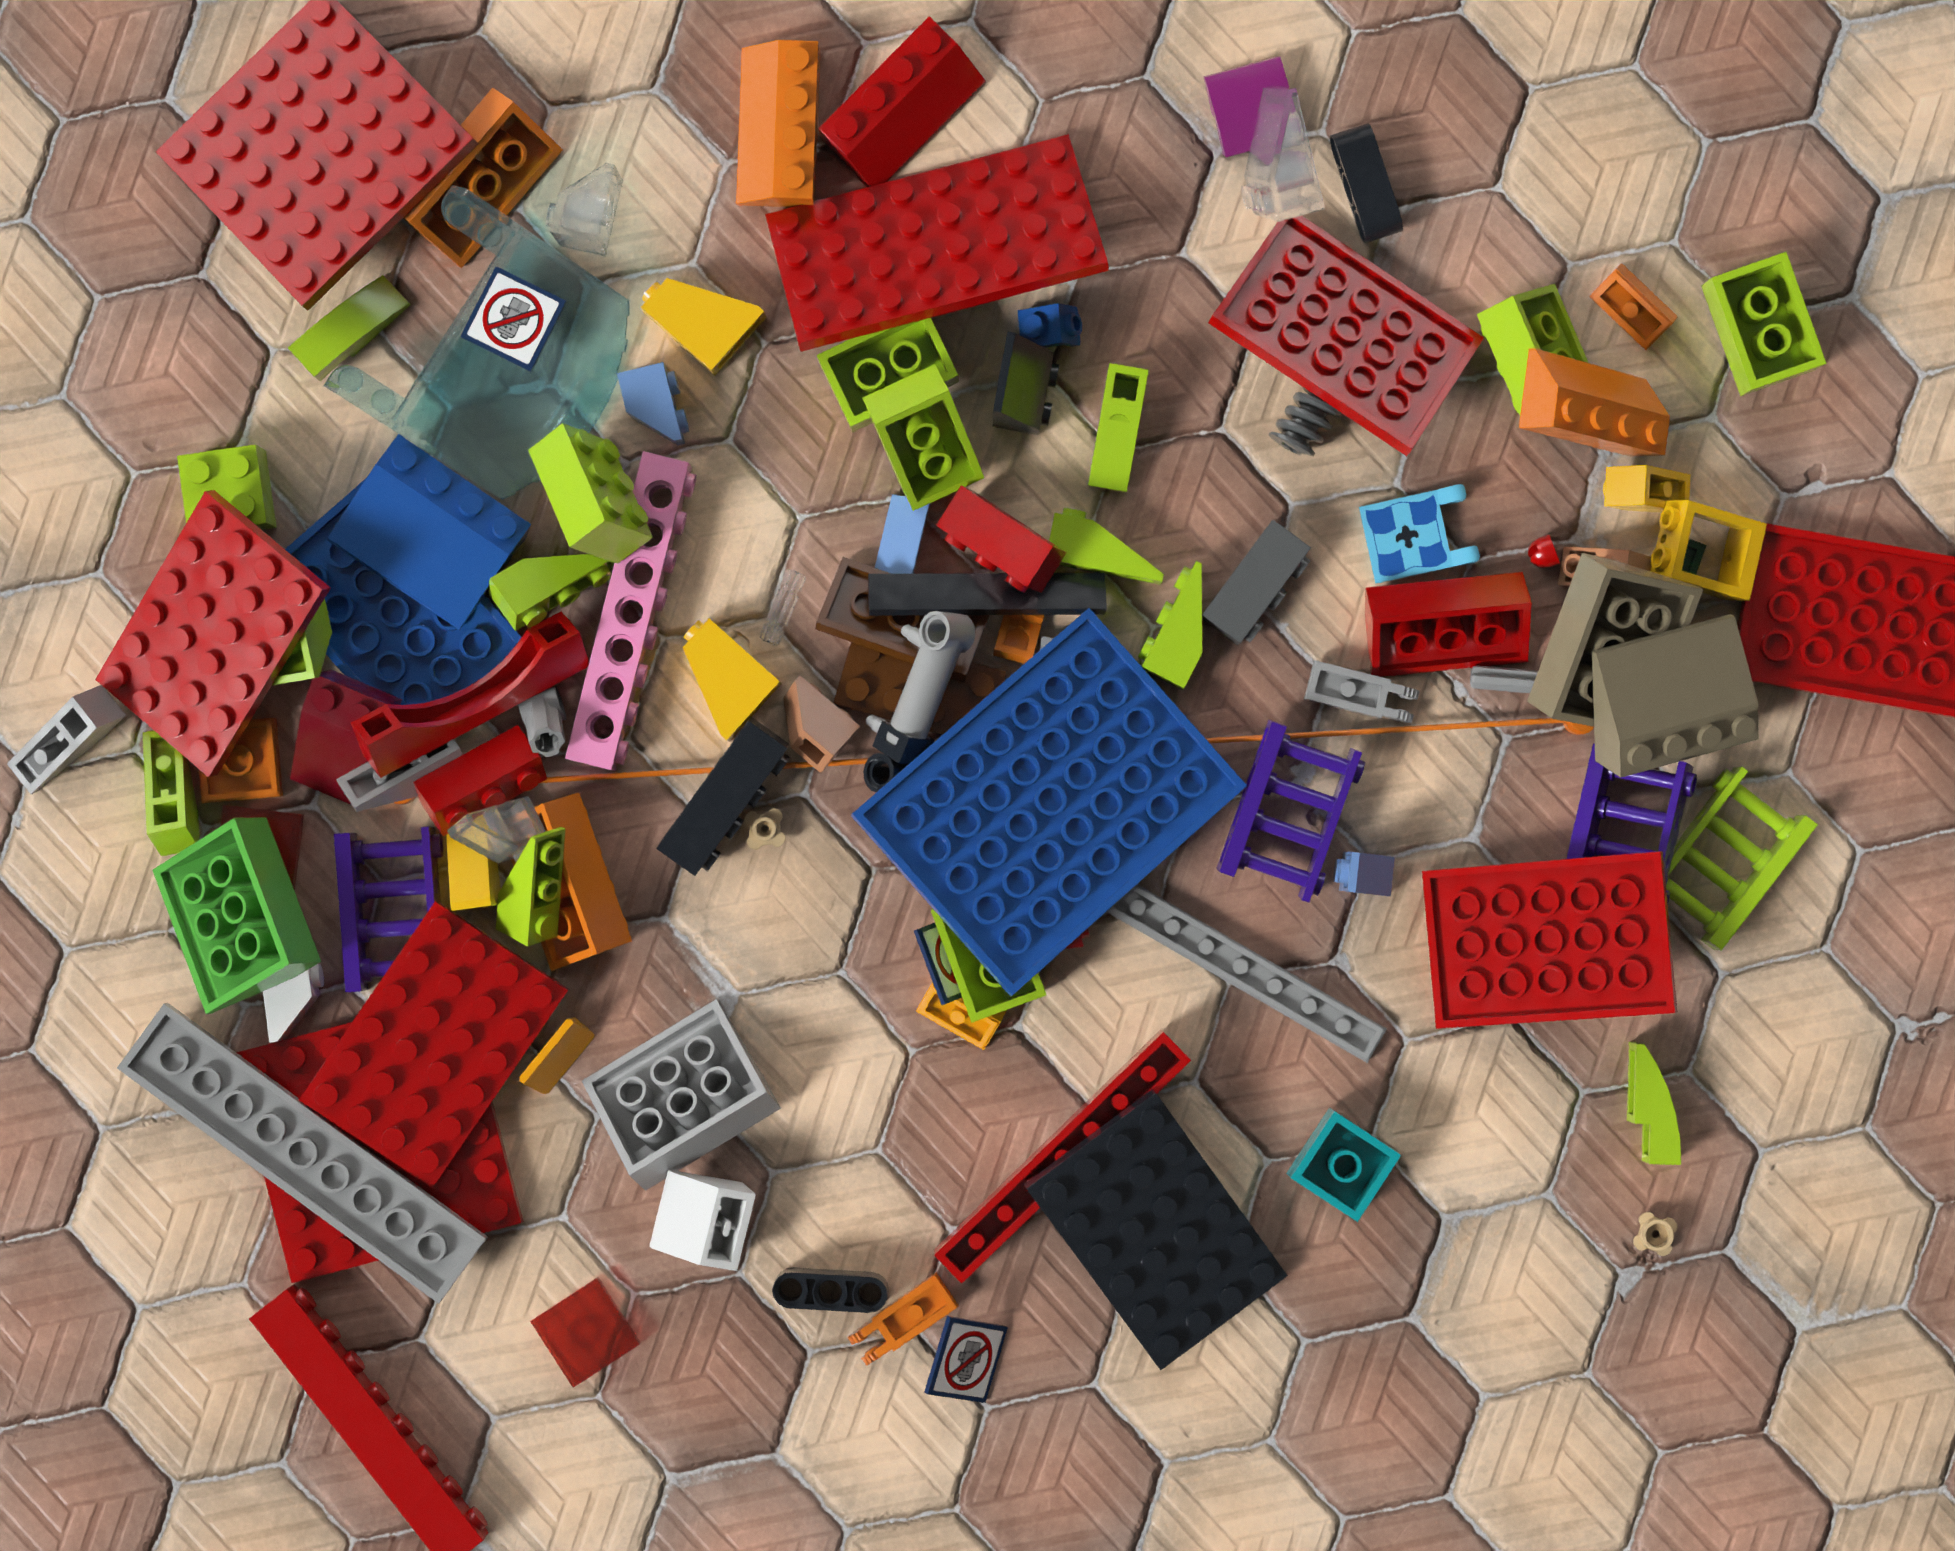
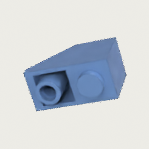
(650, 400)
(1364, 873)

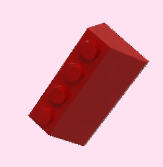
(902, 104)
(1448, 624)

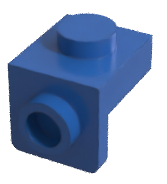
(1051, 325)

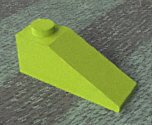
(1097, 550)
(169, 796)

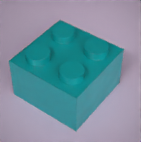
(1343, 1164)

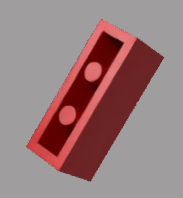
(1000, 541)
(480, 779)

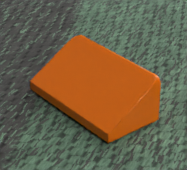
(1633, 306)

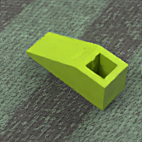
(1118, 427)
(542, 583)
(1179, 641)
(532, 891)

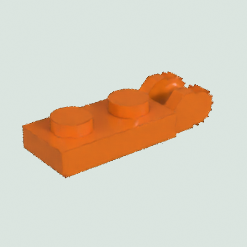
(907, 1317)

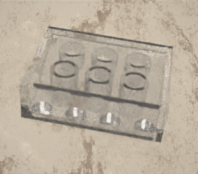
(1280, 161)

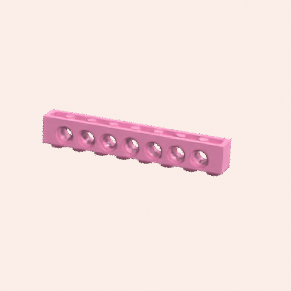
(584, 745)

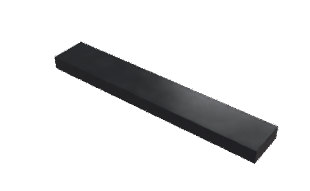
(984, 594)

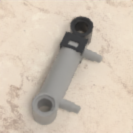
(903, 739)

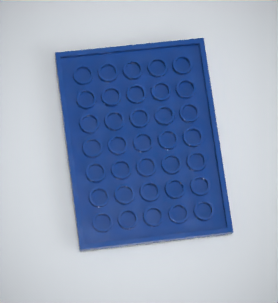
(1049, 801)

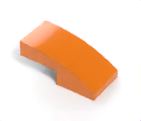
(1018, 637)

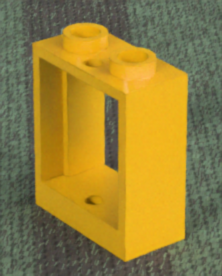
(1739, 556)

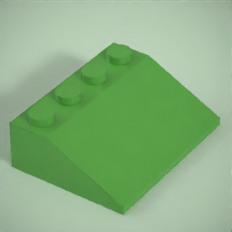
(236, 913)

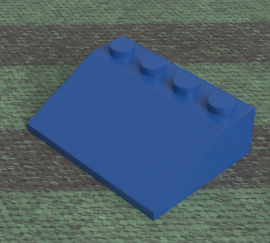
(429, 531)

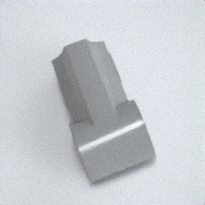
(543, 721)

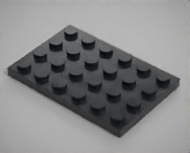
(1155, 1229)

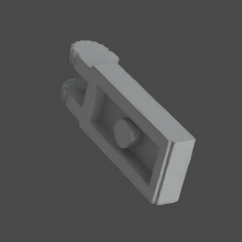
(1356, 691)

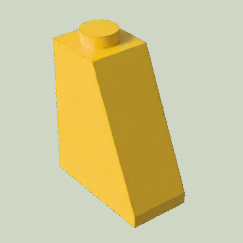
(702, 321)
(727, 676)
(472, 877)

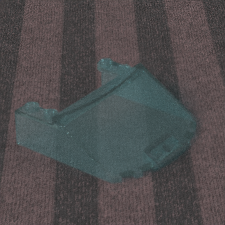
(482, 409)

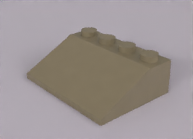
(1602, 609)
(1672, 697)

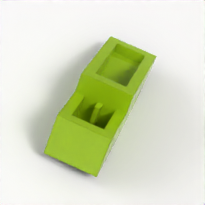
(348, 327)
(1652, 1106)

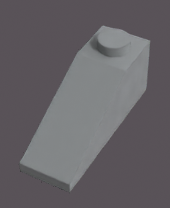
(66, 737)
(368, 790)

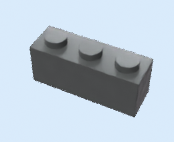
(1257, 584)

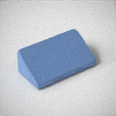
(901, 537)

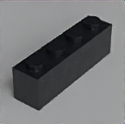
(723, 796)

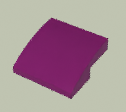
(1236, 99)

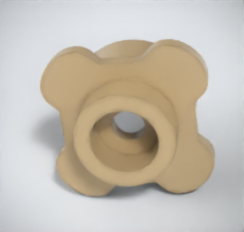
(756, 836)
(1665, 1228)

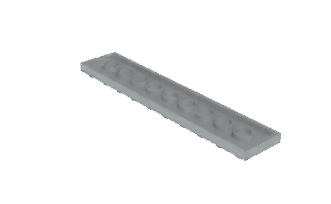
(302, 1152)

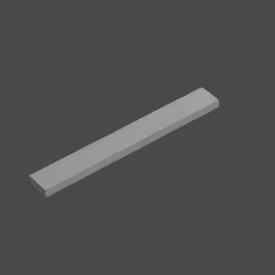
(1249, 972)

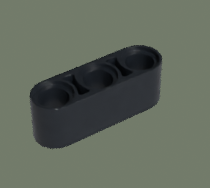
(1366, 183)
(812, 1299)

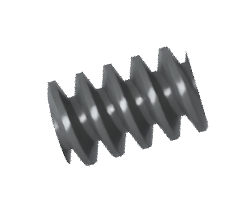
(1303, 423)

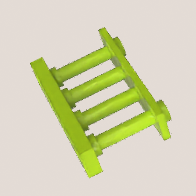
(1765, 862)

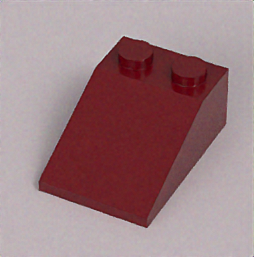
(325, 736)

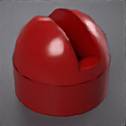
(1543, 552)

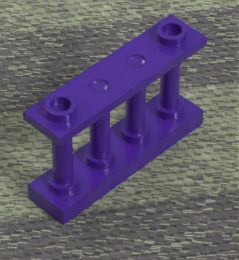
(1264, 781)
(1596, 806)
(354, 892)

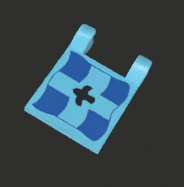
(1410, 536)

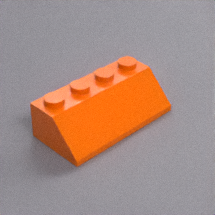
(778, 124)
(499, 170)
(1592, 406)
(588, 903)

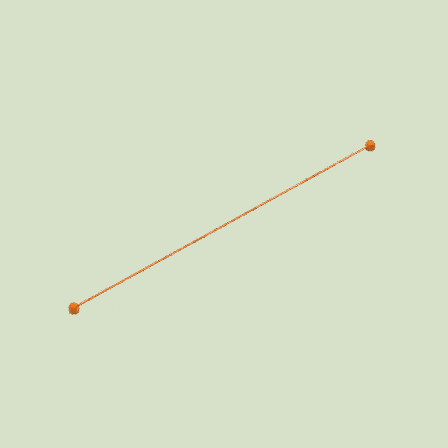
(1573, 728)

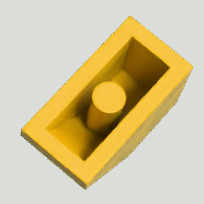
(1644, 487)

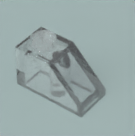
(499, 830)

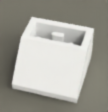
(703, 1219)

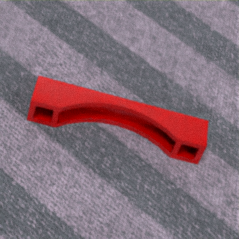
(540, 660)

